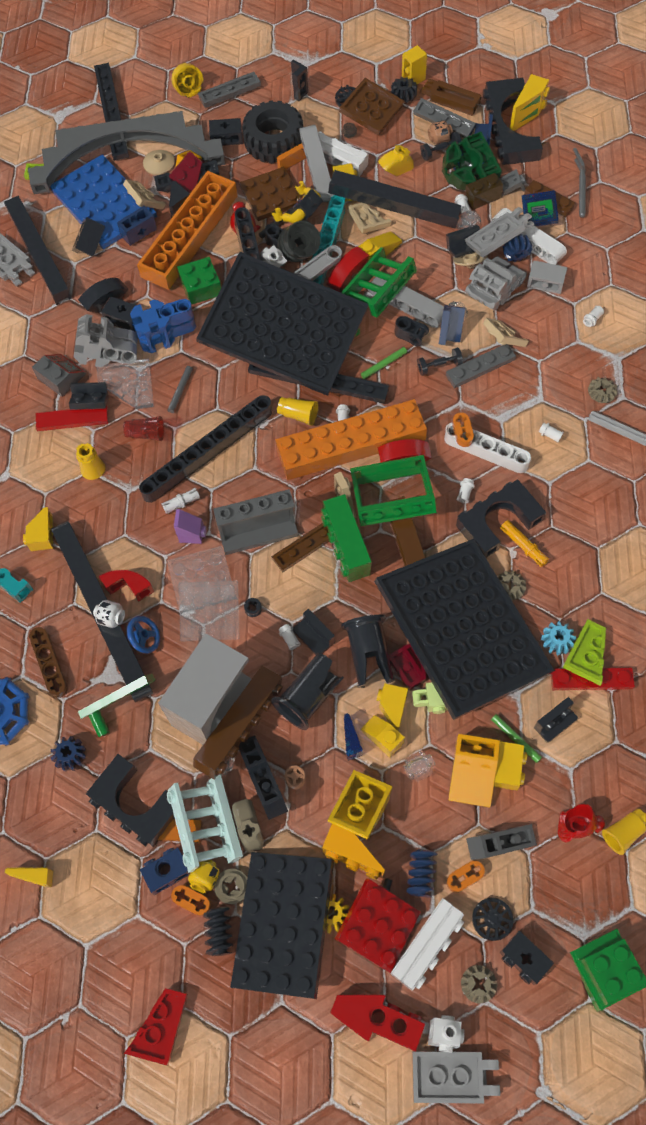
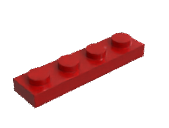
(612, 680)

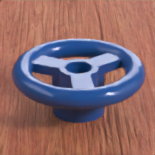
(140, 635)

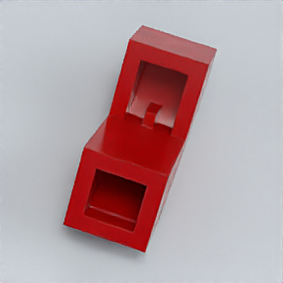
(348, 265)
(404, 449)
(136, 583)

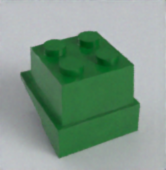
(608, 970)

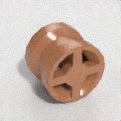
(294, 773)

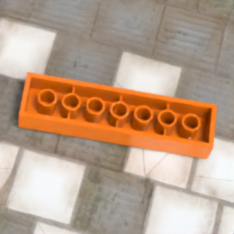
(187, 229)
(348, 439)

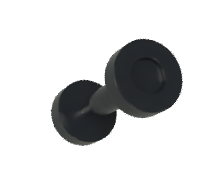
(426, 152)
(456, 357)

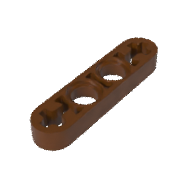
(45, 663)

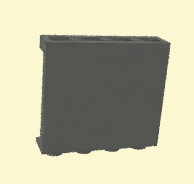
(256, 522)

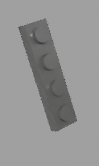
(229, 89)
(435, 113)
(480, 365)

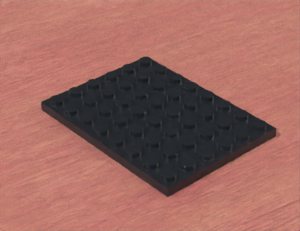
(283, 323)
(463, 628)

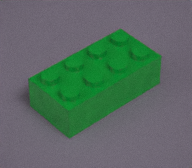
(346, 538)

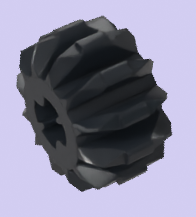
(404, 89)

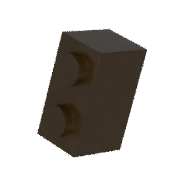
(483, 191)

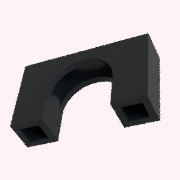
(513, 498)
(107, 792)

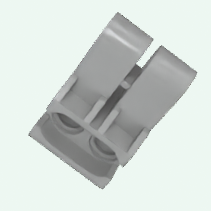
(494, 282)
(104, 342)

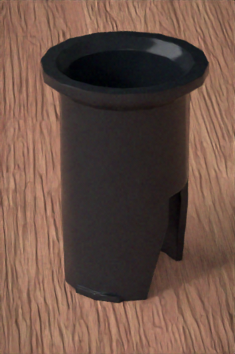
(368, 641)
(307, 692)

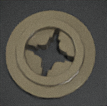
(599, 395)
(516, 591)
(229, 876)
(468, 983)

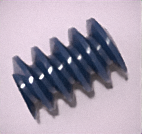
(421, 873)

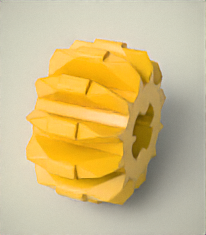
(336, 919)

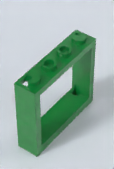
(399, 508)

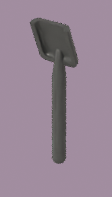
(582, 183)

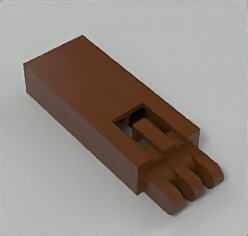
(452, 96)

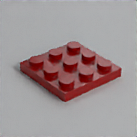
(377, 925)

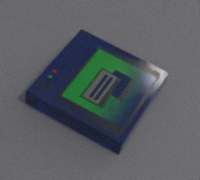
(541, 207)

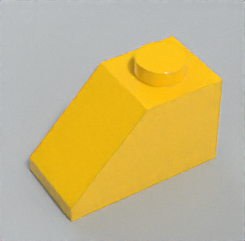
(39, 532)
(392, 703)
(383, 735)

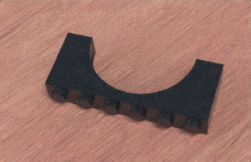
(512, 146)

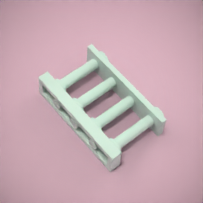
(220, 810)

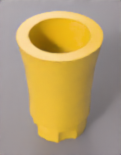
(298, 409)
(90, 463)
(625, 831)

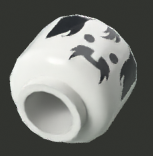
(109, 614)

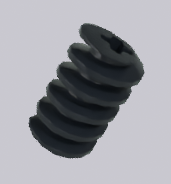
(217, 932)

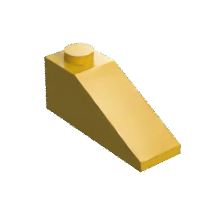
(388, 241)

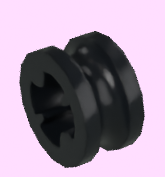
(248, 602)

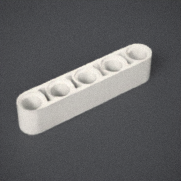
(542, 244)
(493, 454)

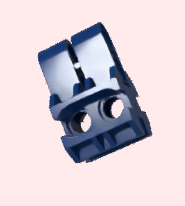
(162, 323)

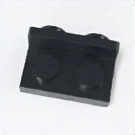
(88, 395)
(556, 720)

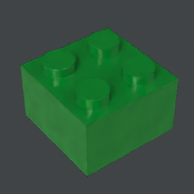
(199, 280)

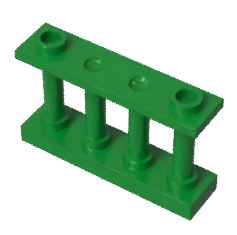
(389, 290)

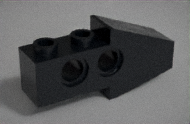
(262, 778)

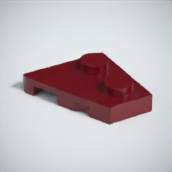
(187, 172)
(408, 666)

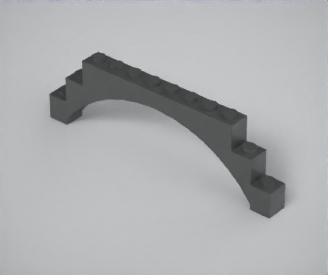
(81, 140)

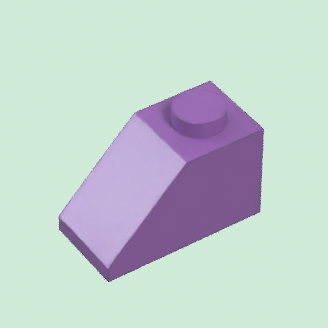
(189, 527)

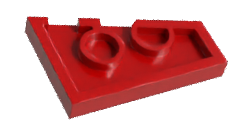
(158, 1033)

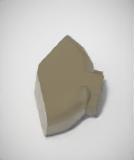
(248, 825)

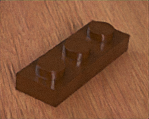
(564, 204)

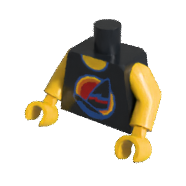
(303, 208)

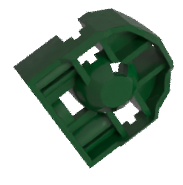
(474, 155)

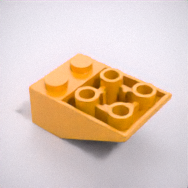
(474, 770)
(347, 848)

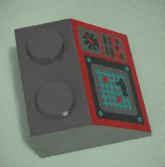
(57, 372)

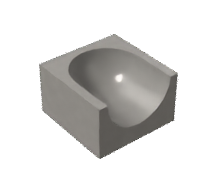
(205, 689)

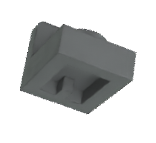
(512, 181)

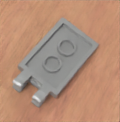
(499, 232)
(13, 262)
(452, 1077)

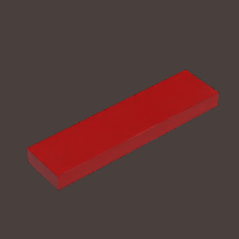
(70, 418)

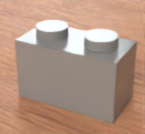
(546, 277)

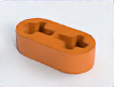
(458, 430)
(462, 871)
(193, 895)

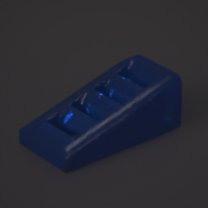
(353, 745)

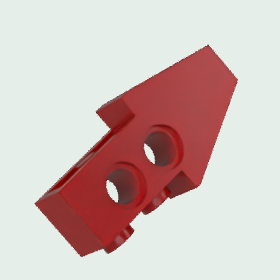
(356, 1013)

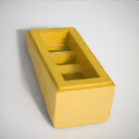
(38, 876)

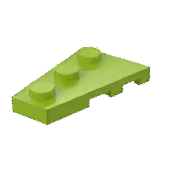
(587, 653)

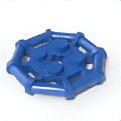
(7, 710)

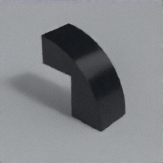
(97, 295)

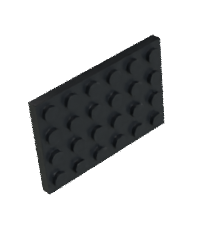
(283, 925)

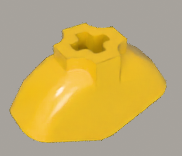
(397, 161)

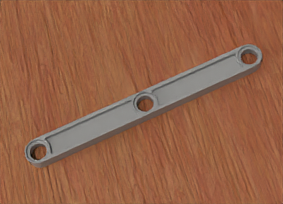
(319, 264)

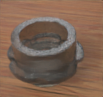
(349, 130)

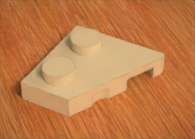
(141, 195)
(367, 218)
(503, 333)
(341, 487)

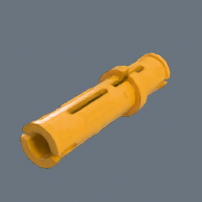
(531, 550)

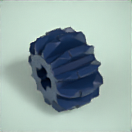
(517, 248)
(63, 748)

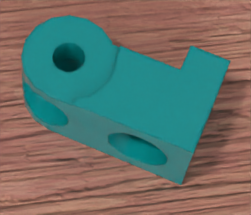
(14, 588)

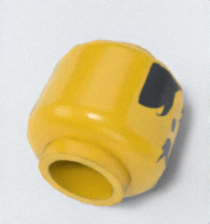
(204, 877)

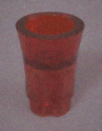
(144, 428)

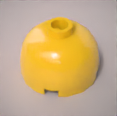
(187, 79)

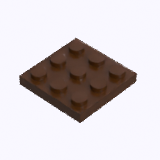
(371, 106)
(270, 192)

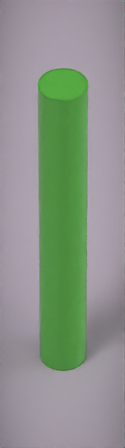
(383, 363)
(516, 738)

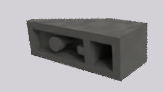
(501, 842)

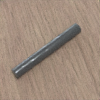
(177, 395)

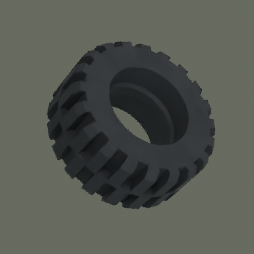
(271, 117)

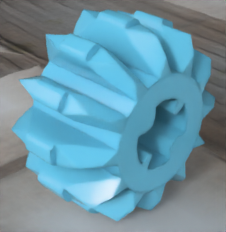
(560, 631)

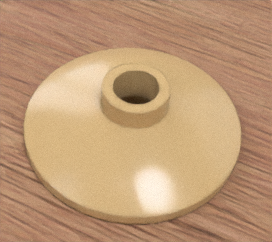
(158, 162)
(469, 260)

